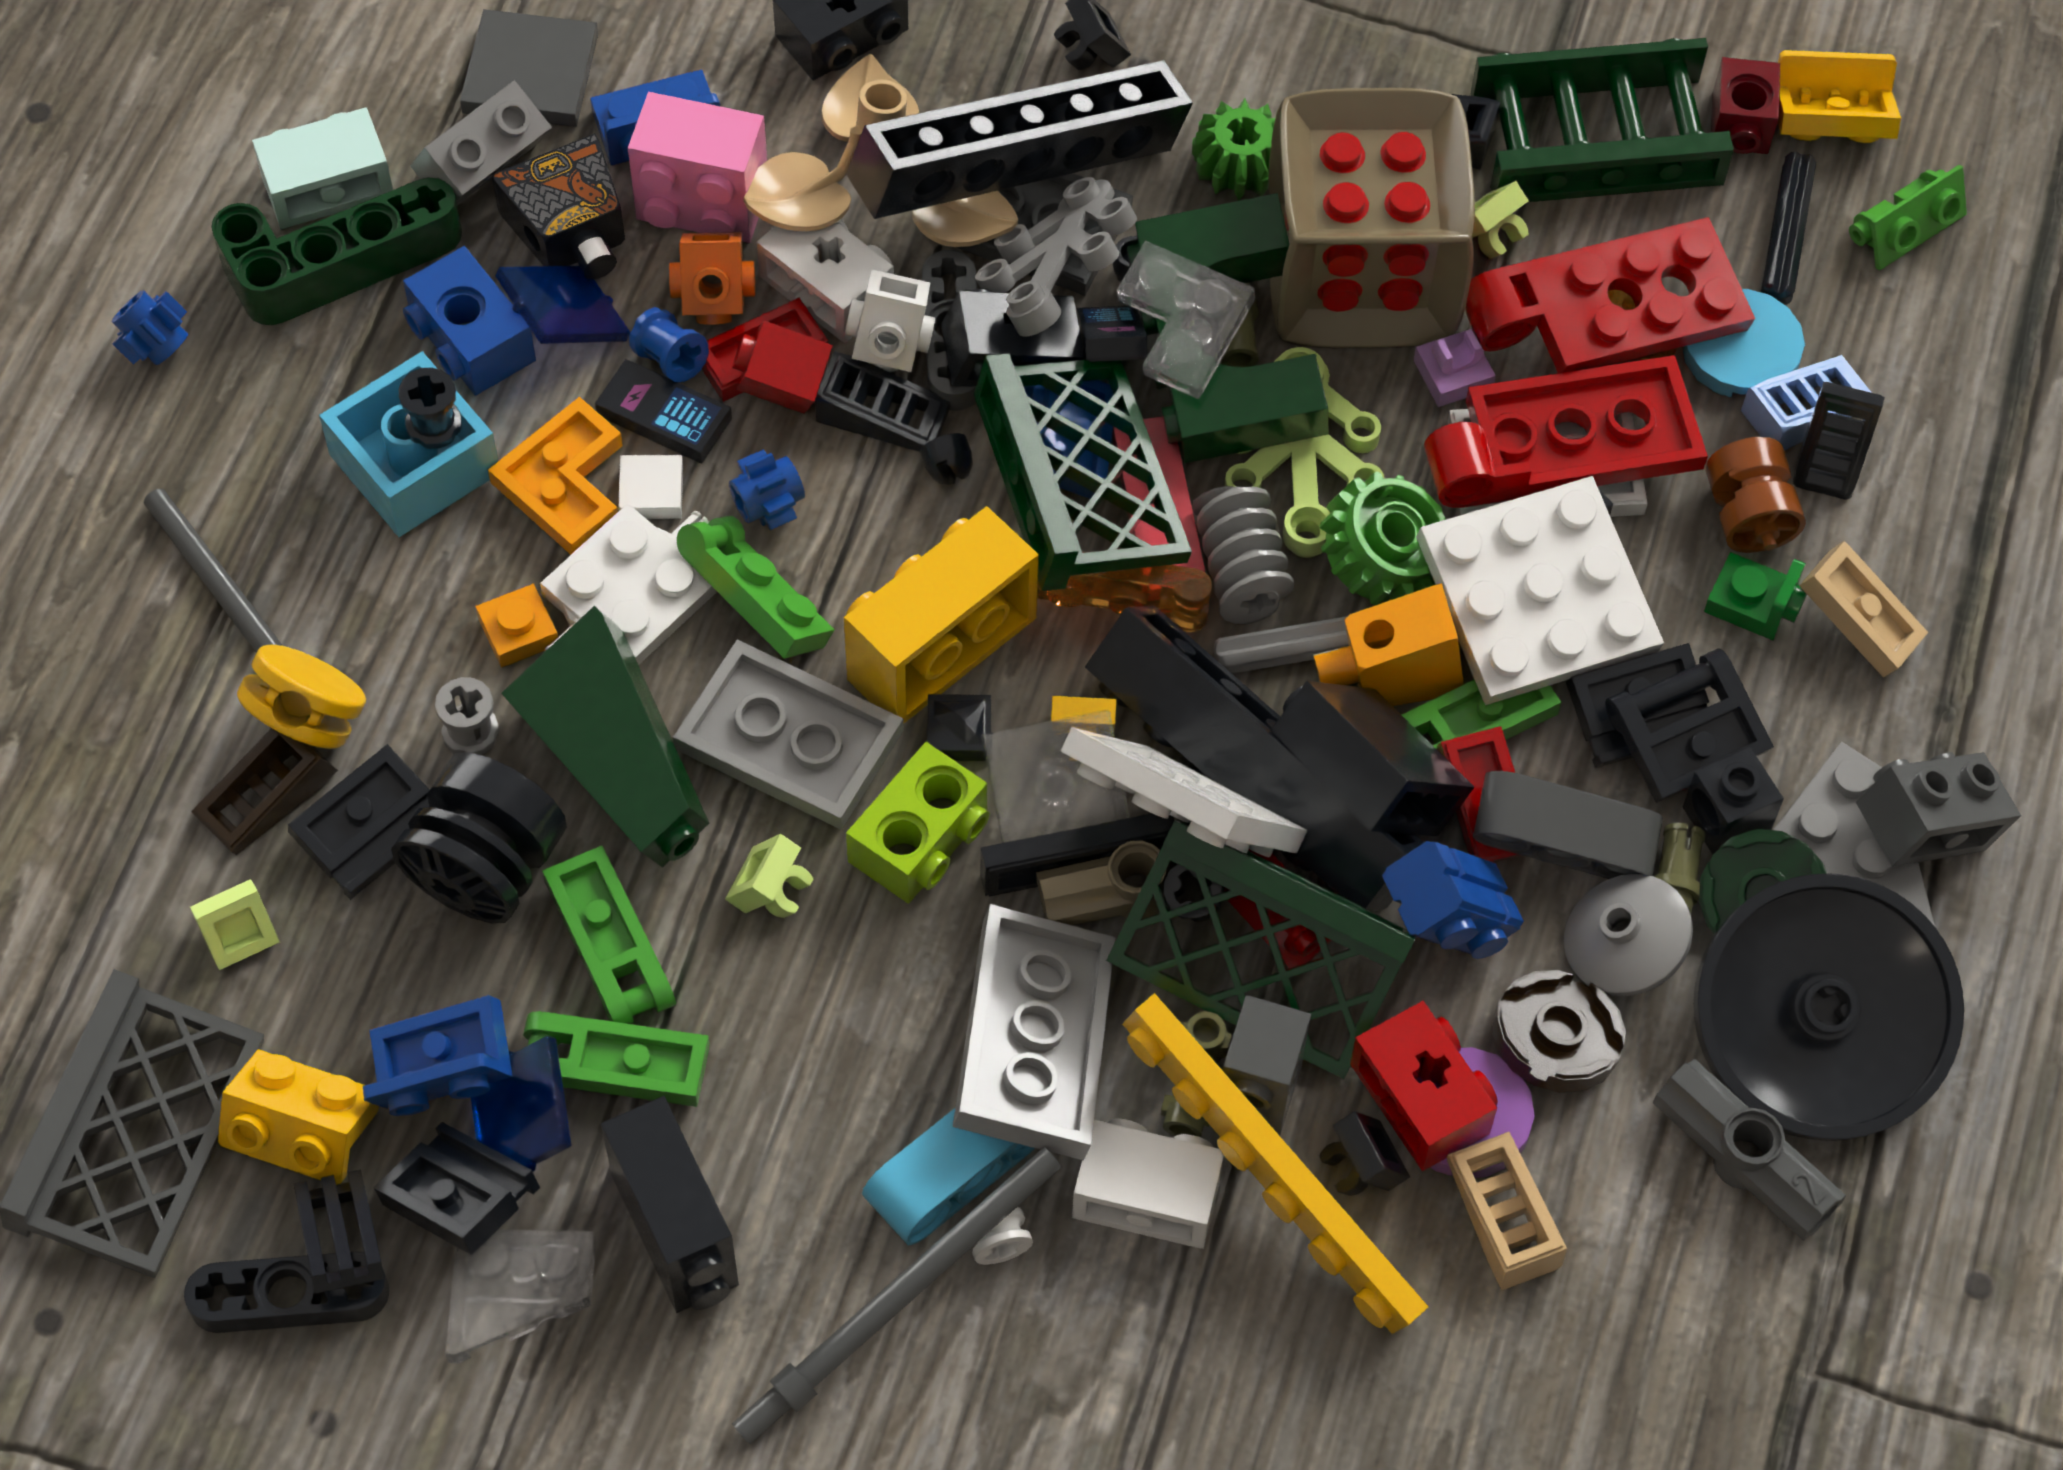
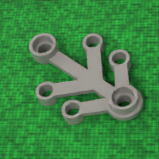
(1083, 207)

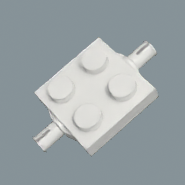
(632, 578)

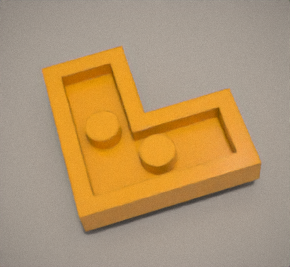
(549, 471)

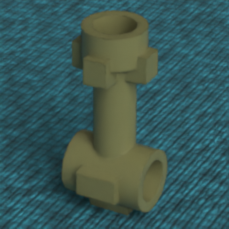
(1211, 1034)

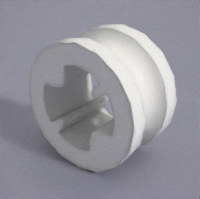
(1004, 1240)

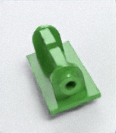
(1919, 214)

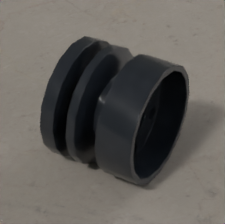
(479, 837)

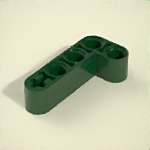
(411, 226)

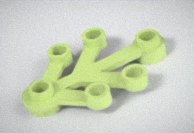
(1306, 510)

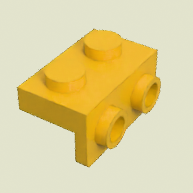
(1837, 96)
(293, 1116)

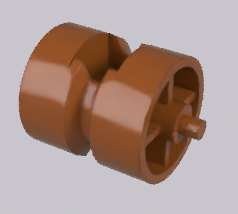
(1755, 497)

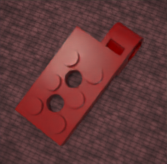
(1581, 325)
(1518, 452)

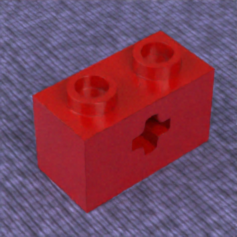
(1424, 1117)

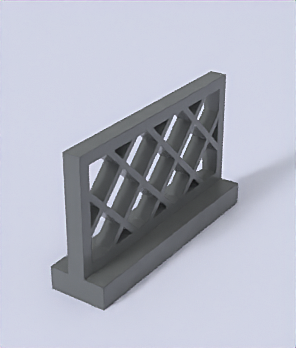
(73, 1113)

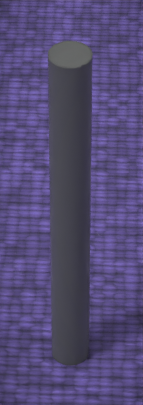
(209, 570)

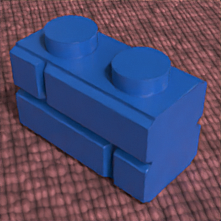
(1453, 899)

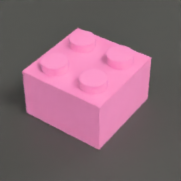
(695, 165)

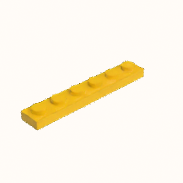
(1288, 1184)

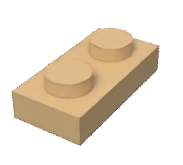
(1863, 609)

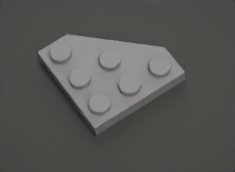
(1838, 833)

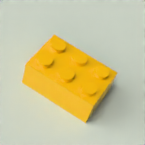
(941, 614)

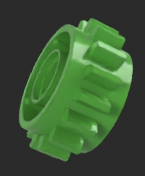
(1375, 534)

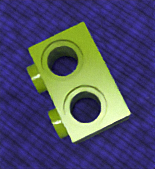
(904, 816)

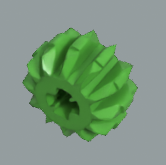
(1235, 148)

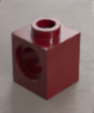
(1747, 103)

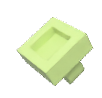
(1495, 212)
(763, 878)
(234, 924)

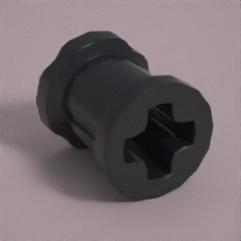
(429, 403)
(1174, 888)

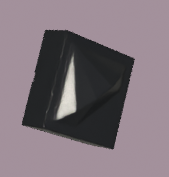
(957, 725)

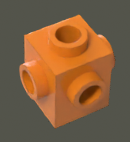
(718, 256)

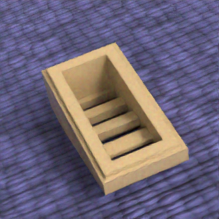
(1507, 1267)

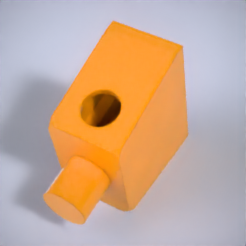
(1399, 649)

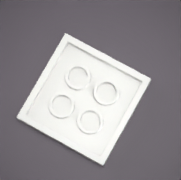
(1539, 589)
(1176, 790)

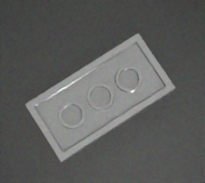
(1035, 1033)

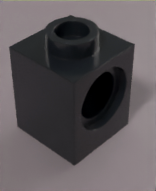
(1732, 798)

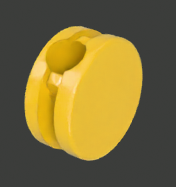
(301, 696)

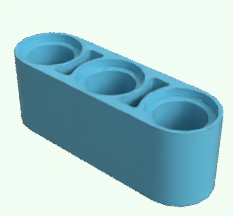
(938, 1177)

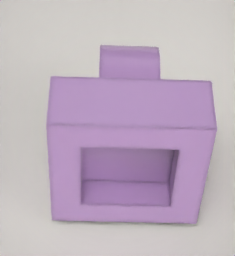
(1453, 366)

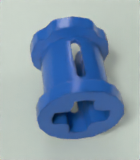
(676, 350)

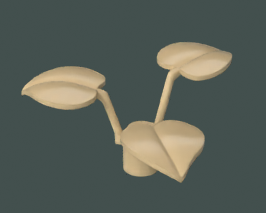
(802, 194)

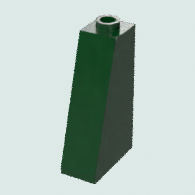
(607, 731)

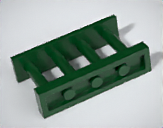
(1607, 167)

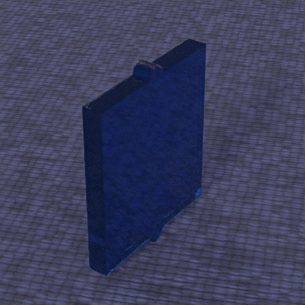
(562, 304)
(526, 1112)

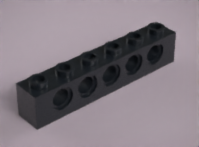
(1017, 138)

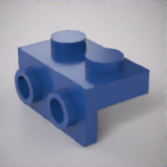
(439, 1055)

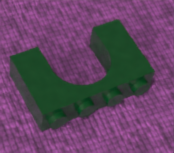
(1240, 405)

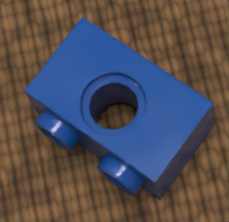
(462, 292)

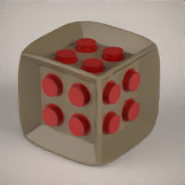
(1372, 216)

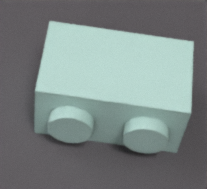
(322, 167)

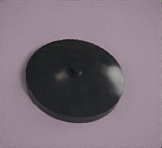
(1829, 1006)

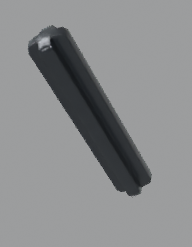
(1789, 226)

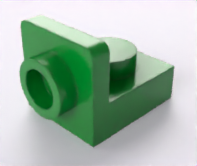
(1756, 595)

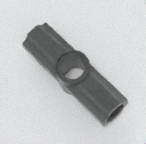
(1778, 1178)

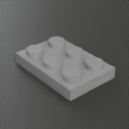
(788, 734)

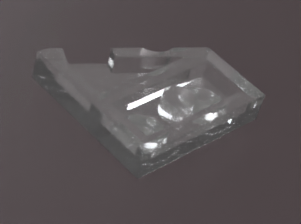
(517, 1285)

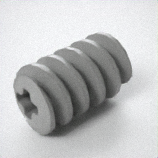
(1243, 552)

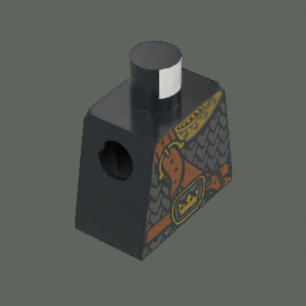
(564, 207)

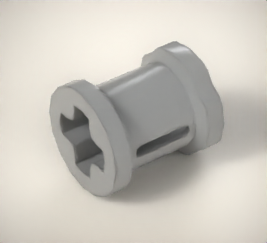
(475, 704)

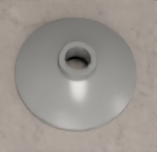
(1643, 952)

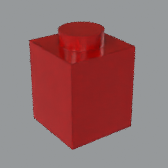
(781, 366)

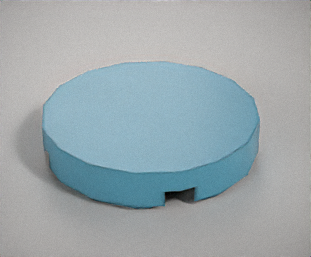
(1749, 357)

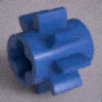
(149, 327)
(767, 489)

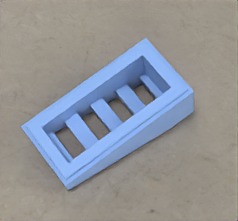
(1764, 399)

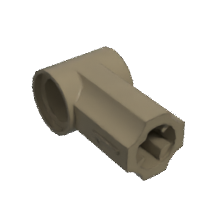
(1096, 887)

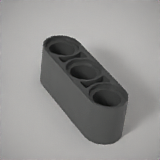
(1566, 826)

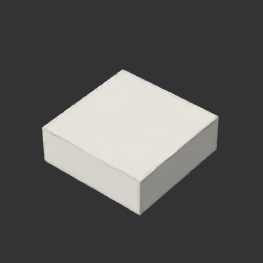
(652, 485)

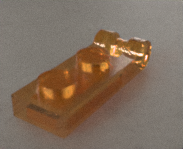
(1173, 589)

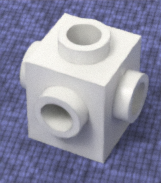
(890, 321)

